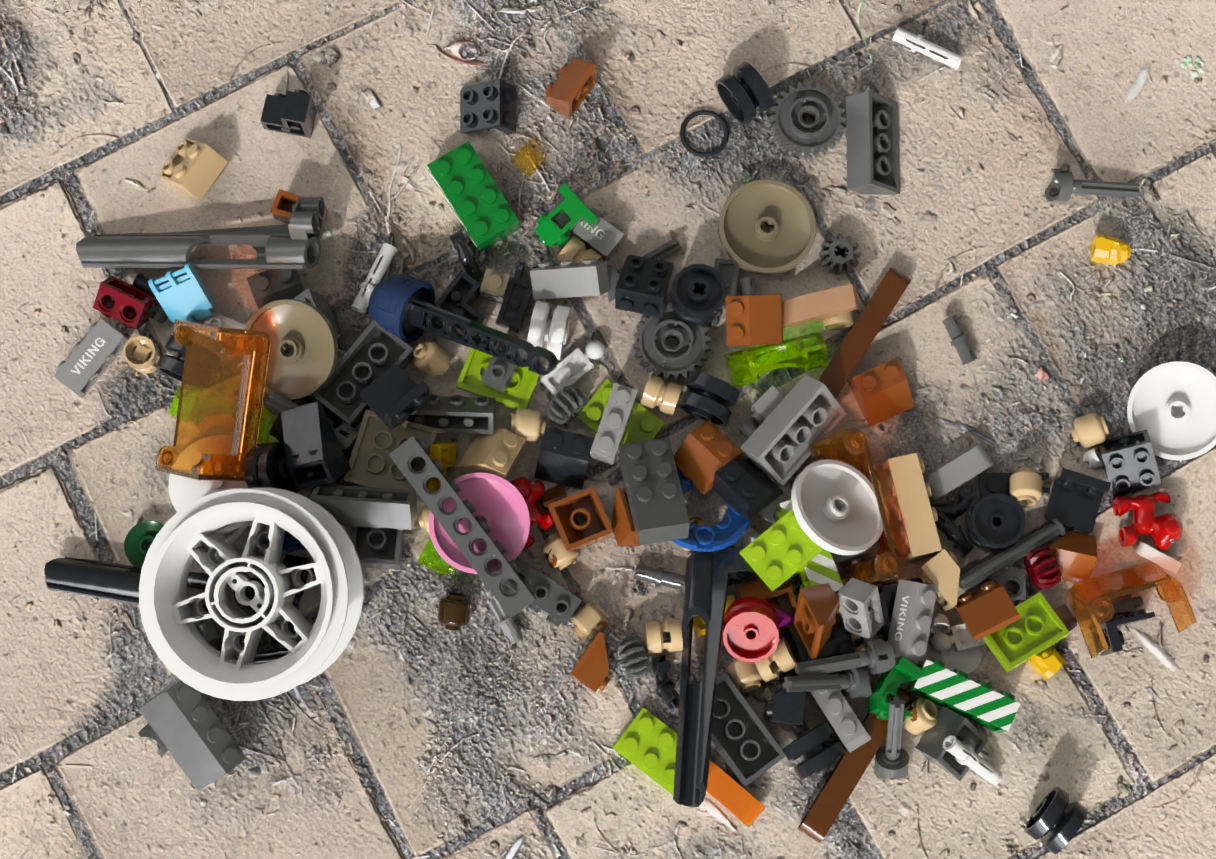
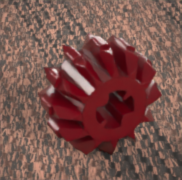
(1042, 568)

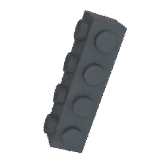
(457, 414)
(368, 506)
(550, 596)

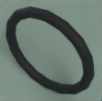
(704, 154)

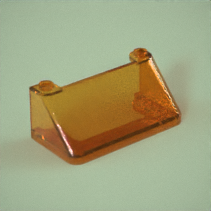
(217, 401)
(859, 449)

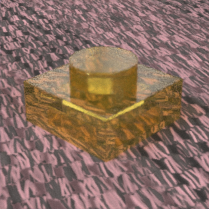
(527, 160)

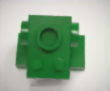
(550, 233)
(888, 684)

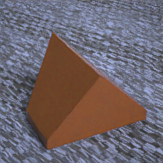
(1075, 555)

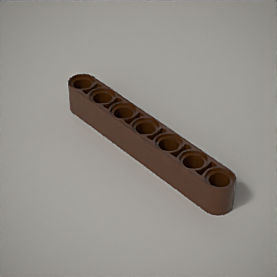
(864, 331)
(845, 777)

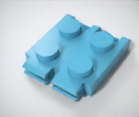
(184, 295)

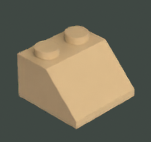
(493, 453)
(944, 573)

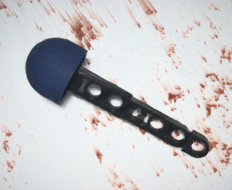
(407, 309)

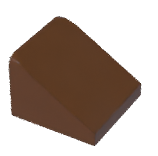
(553, 495)
(1066, 617)

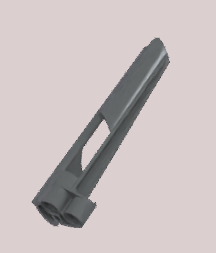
(277, 246)

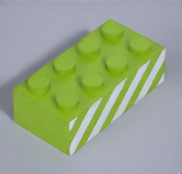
(820, 568)

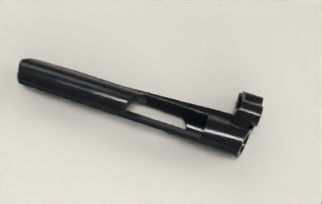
(122, 581)
(705, 597)

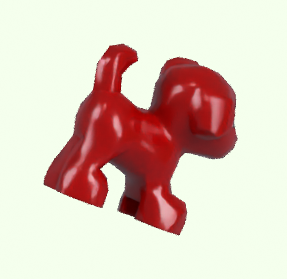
(531, 492)
(1163, 528)

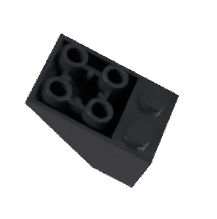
(311, 447)

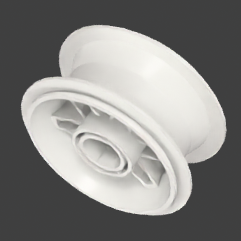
(171, 616)

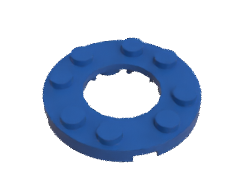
(715, 537)

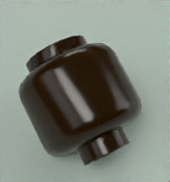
(454, 610)

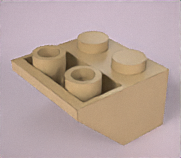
(193, 168)

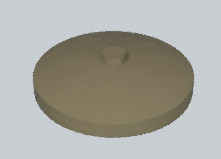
(766, 227)
(301, 347)

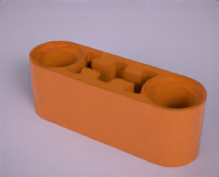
(733, 795)

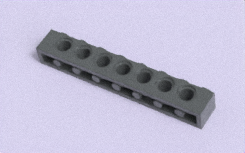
(404, 458)

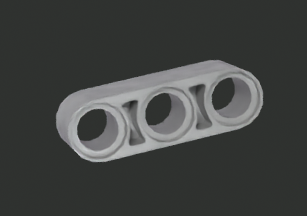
(958, 472)

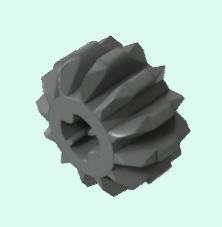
(842, 246)
(565, 405)
(634, 656)

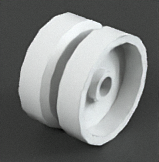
(548, 330)

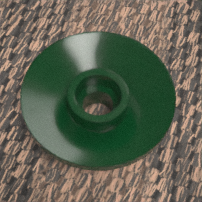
(138, 539)

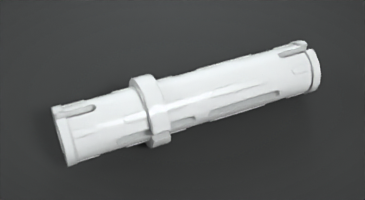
(927, 48)
(374, 277)
(966, 755)

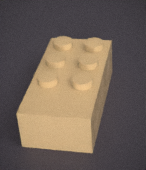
(912, 506)

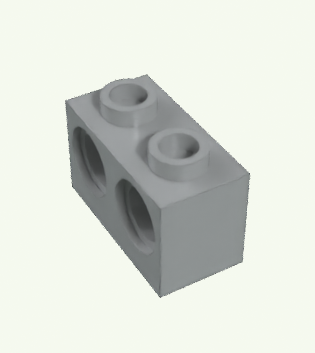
(861, 608)

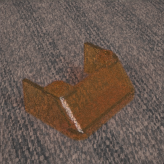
(1093, 598)

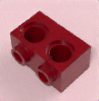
(125, 298)

